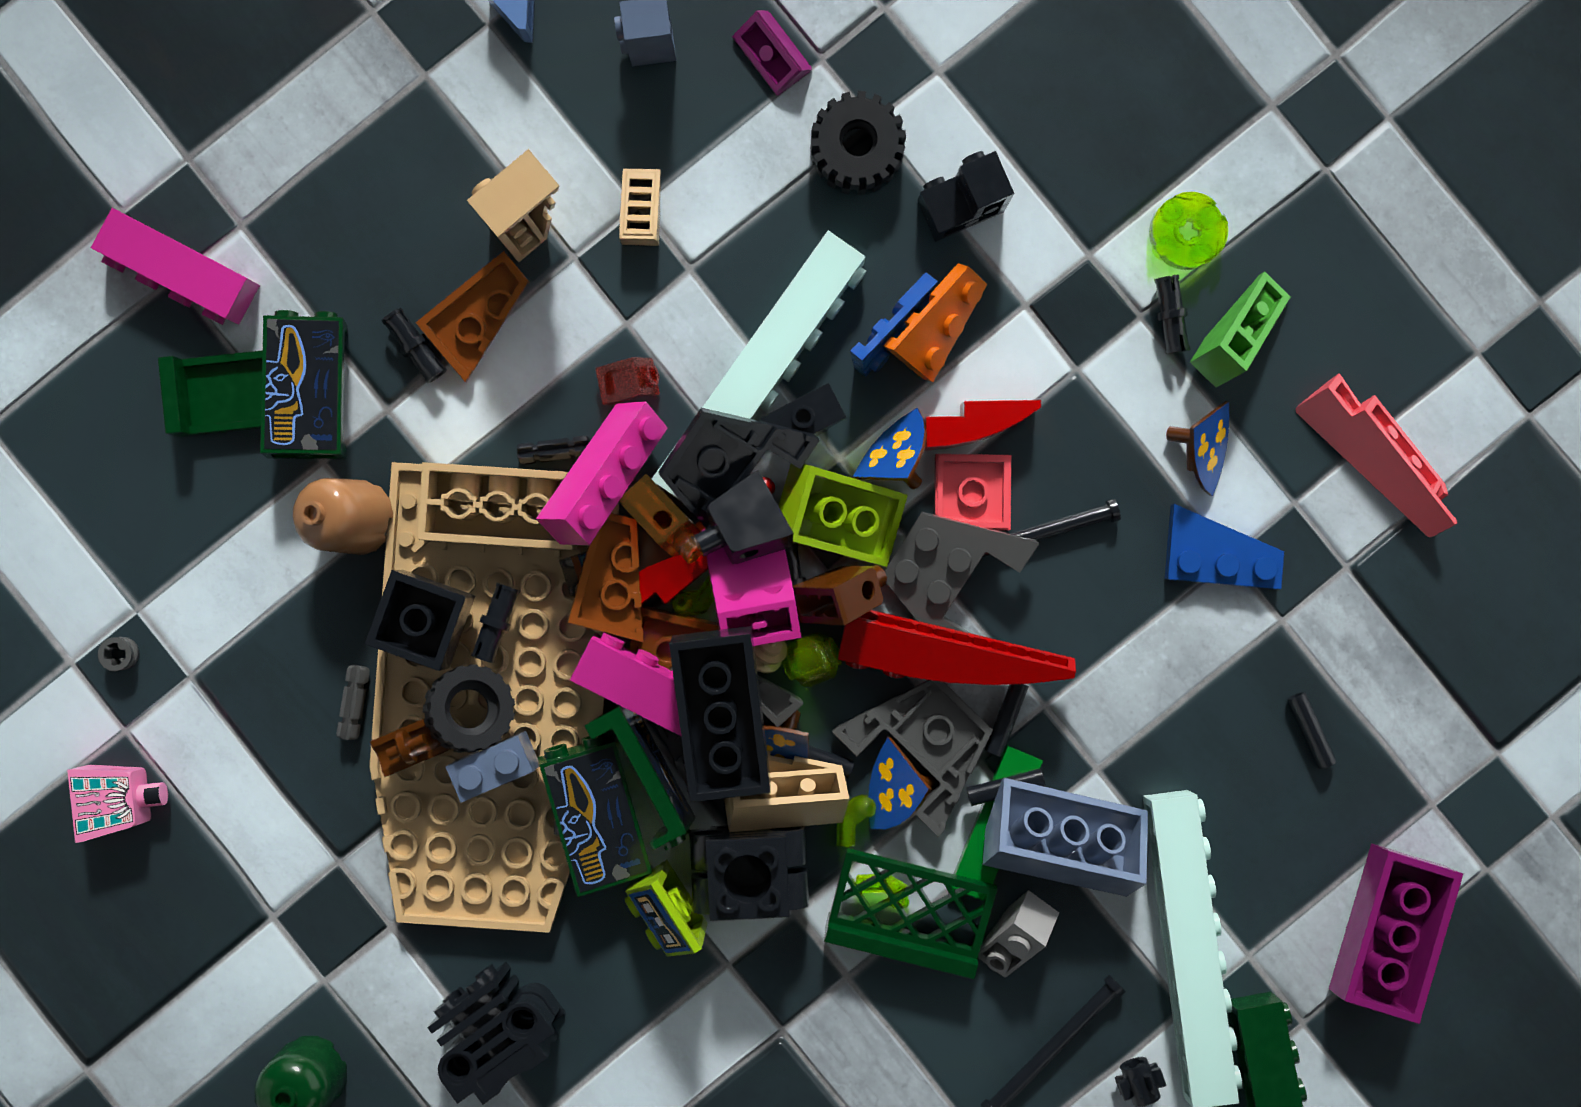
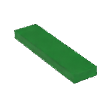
(971, 859)

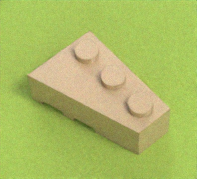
(517, 204)
(800, 795)

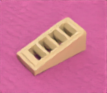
(646, 237)

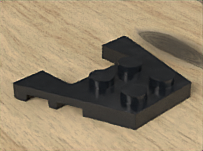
(722, 451)

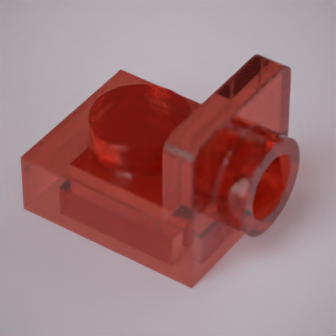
(627, 380)

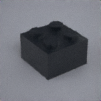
(420, 619)

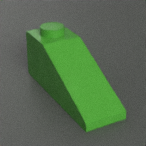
(1240, 332)

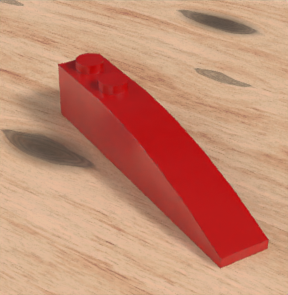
(944, 654)

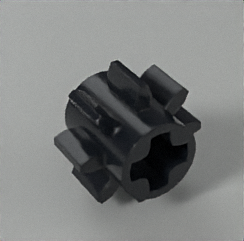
(1140, 1081)

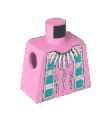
(111, 799)

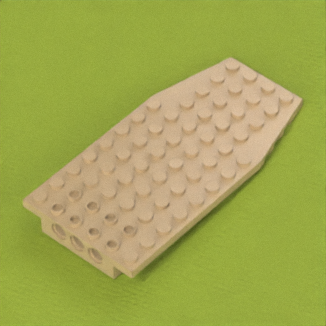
(496, 853)

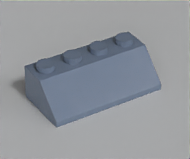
(1067, 838)

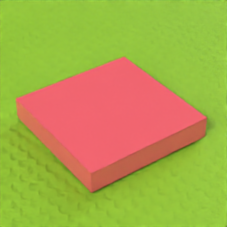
(974, 489)

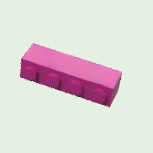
(174, 266)
(602, 474)
(629, 680)

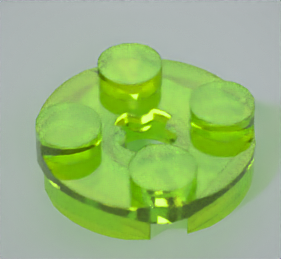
(1205, 218)

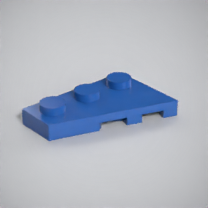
(874, 354)
(1217, 554)

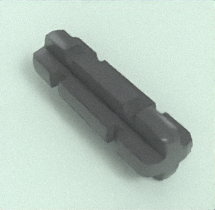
(352, 702)

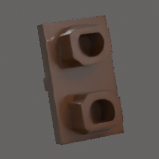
(406, 747)

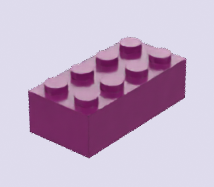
(1395, 933)

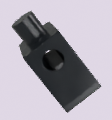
(745, 523)

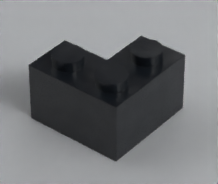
(969, 198)

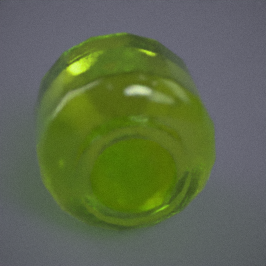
(812, 660)

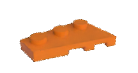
(937, 327)

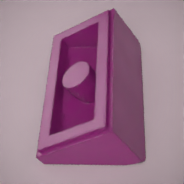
(771, 51)

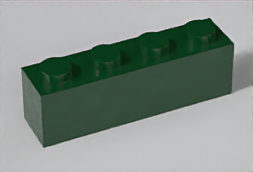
(1266, 1052)

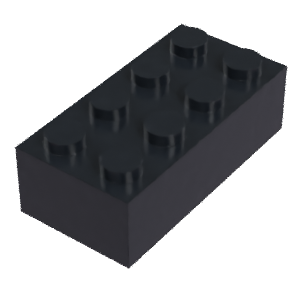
(720, 714)

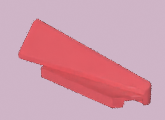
(1380, 452)

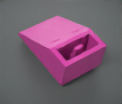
(755, 595)

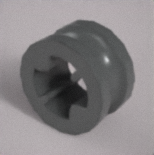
(113, 664)

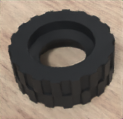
(498, 700)

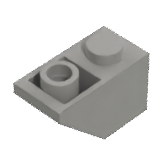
(1018, 934)

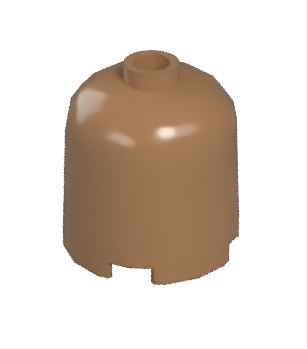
(342, 515)

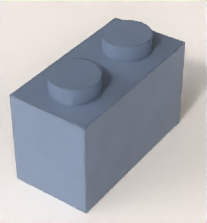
(645, 31)
(493, 766)

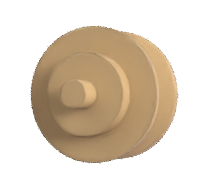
(770, 656)

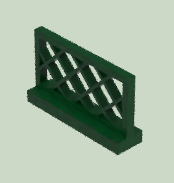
(905, 944)

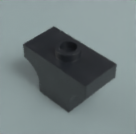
(809, 413)

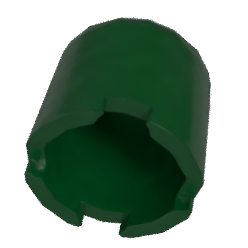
(302, 1075)

